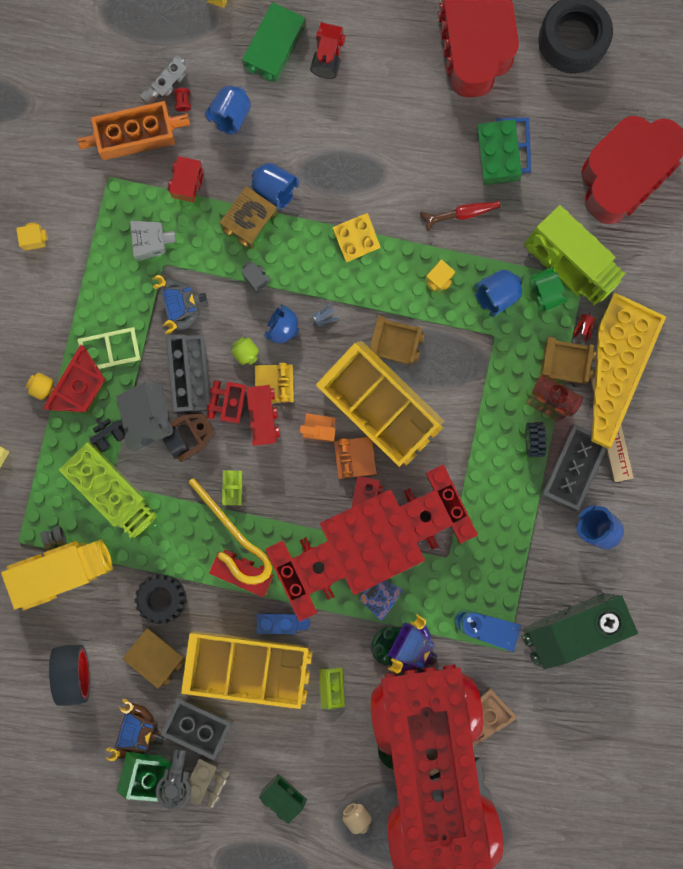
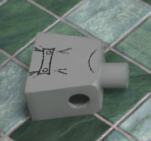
(149, 239)

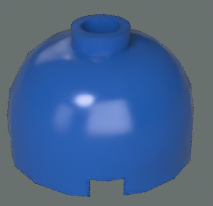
(282, 325)

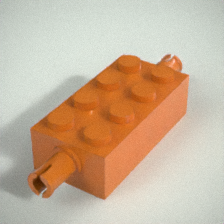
(133, 130)

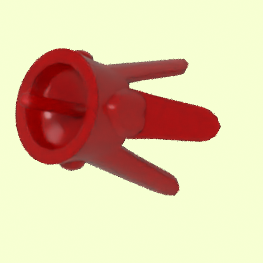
(587, 323)

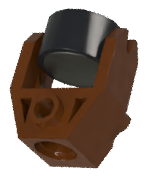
(176, 443)

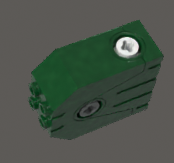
(579, 630)

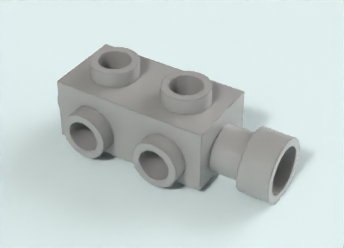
(168, 78)

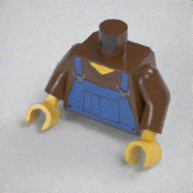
(135, 732)

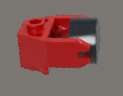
(329, 43)

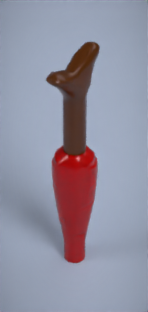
(461, 212)

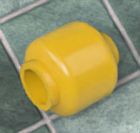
(40, 386)

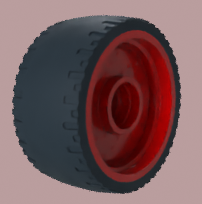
(69, 675)

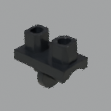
(100, 439)

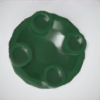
(382, 643)

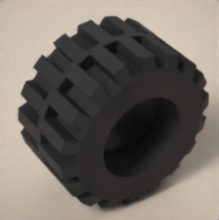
(144, 604)

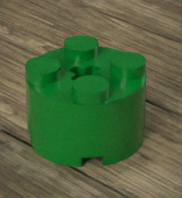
(548, 289)

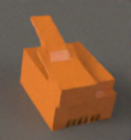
(318, 428)

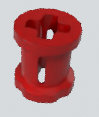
(182, 93)

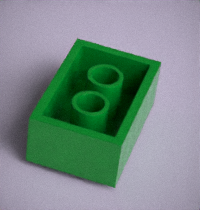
(499, 152)

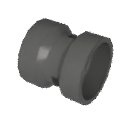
(53, 537)

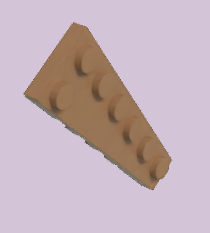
(495, 717)

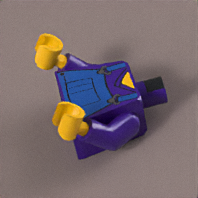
(412, 647)

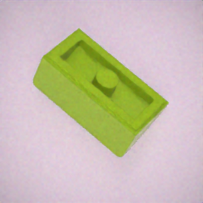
(331, 688)

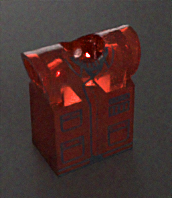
(554, 399)

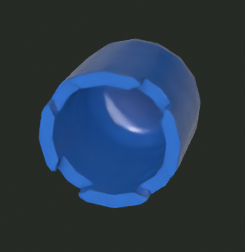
(229, 109)
(274, 184)
(498, 291)
(600, 527)

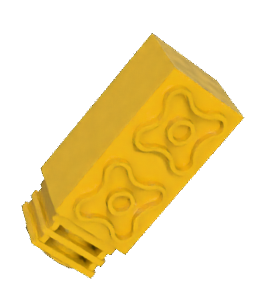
(60, 570)

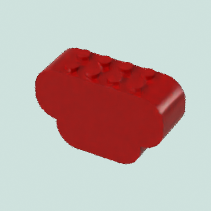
(478, 43)
(630, 166)

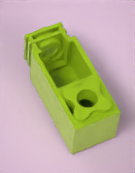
(575, 255)
(108, 490)

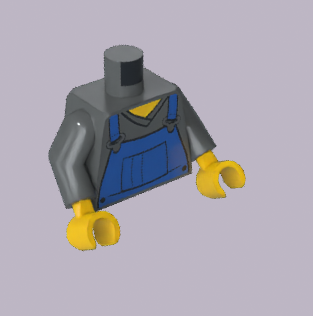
(180, 303)

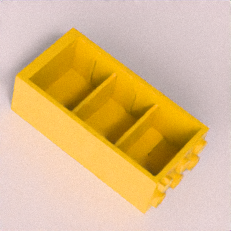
(380, 403)
(246, 669)

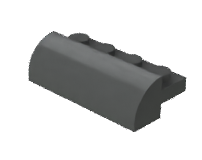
(188, 373)

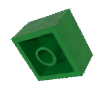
(141, 776)

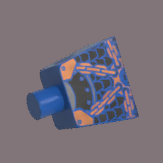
(380, 598)

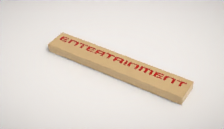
(617, 454)

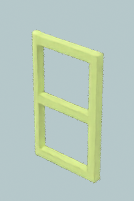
(109, 350)

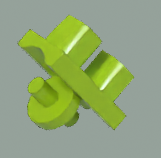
(232, 488)

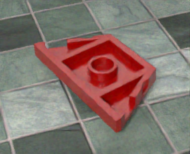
(77, 385)

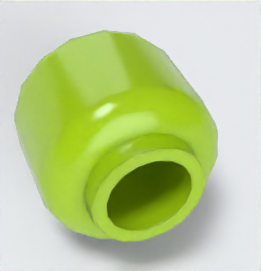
(244, 351)

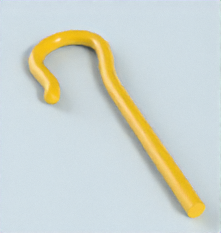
(239, 537)

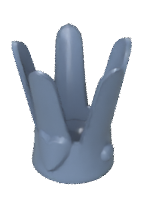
(321, 315)

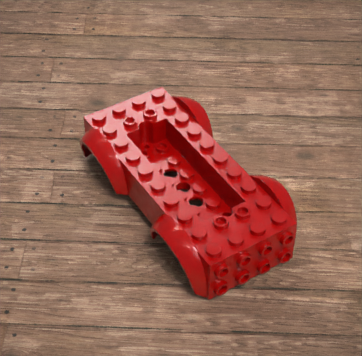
(443, 714)

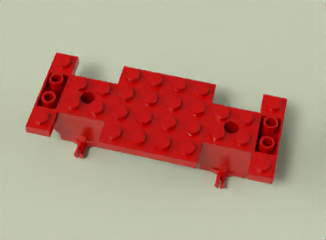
(371, 542)

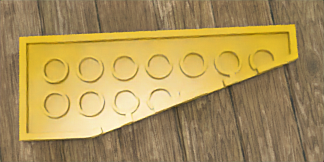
(623, 349)

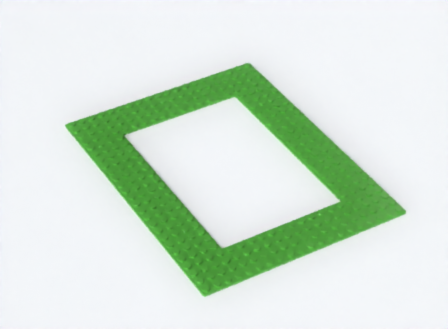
(306, 259)

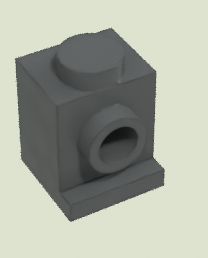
(255, 276)

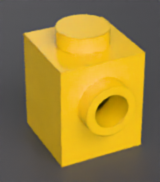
(31, 236)
(440, 277)

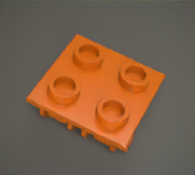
(354, 457)

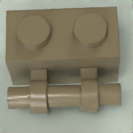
(200, 780)

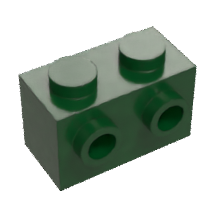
(282, 799)

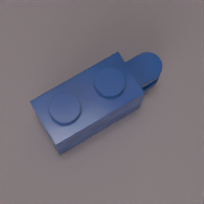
(280, 623)

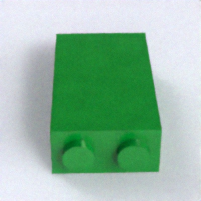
(274, 42)

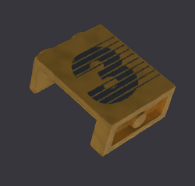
(247, 217)

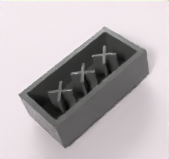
(573, 469)

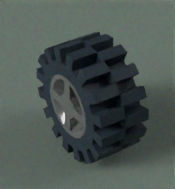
(535, 439)

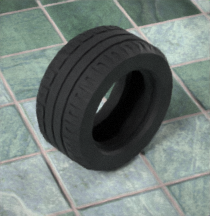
(571, 60)

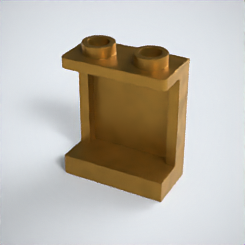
(396, 341)
(567, 361)
(154, 658)

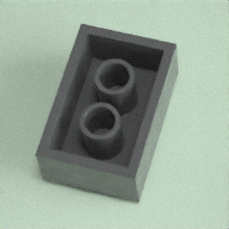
(197, 727)

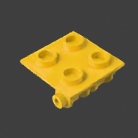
(356, 237)
(278, 377)

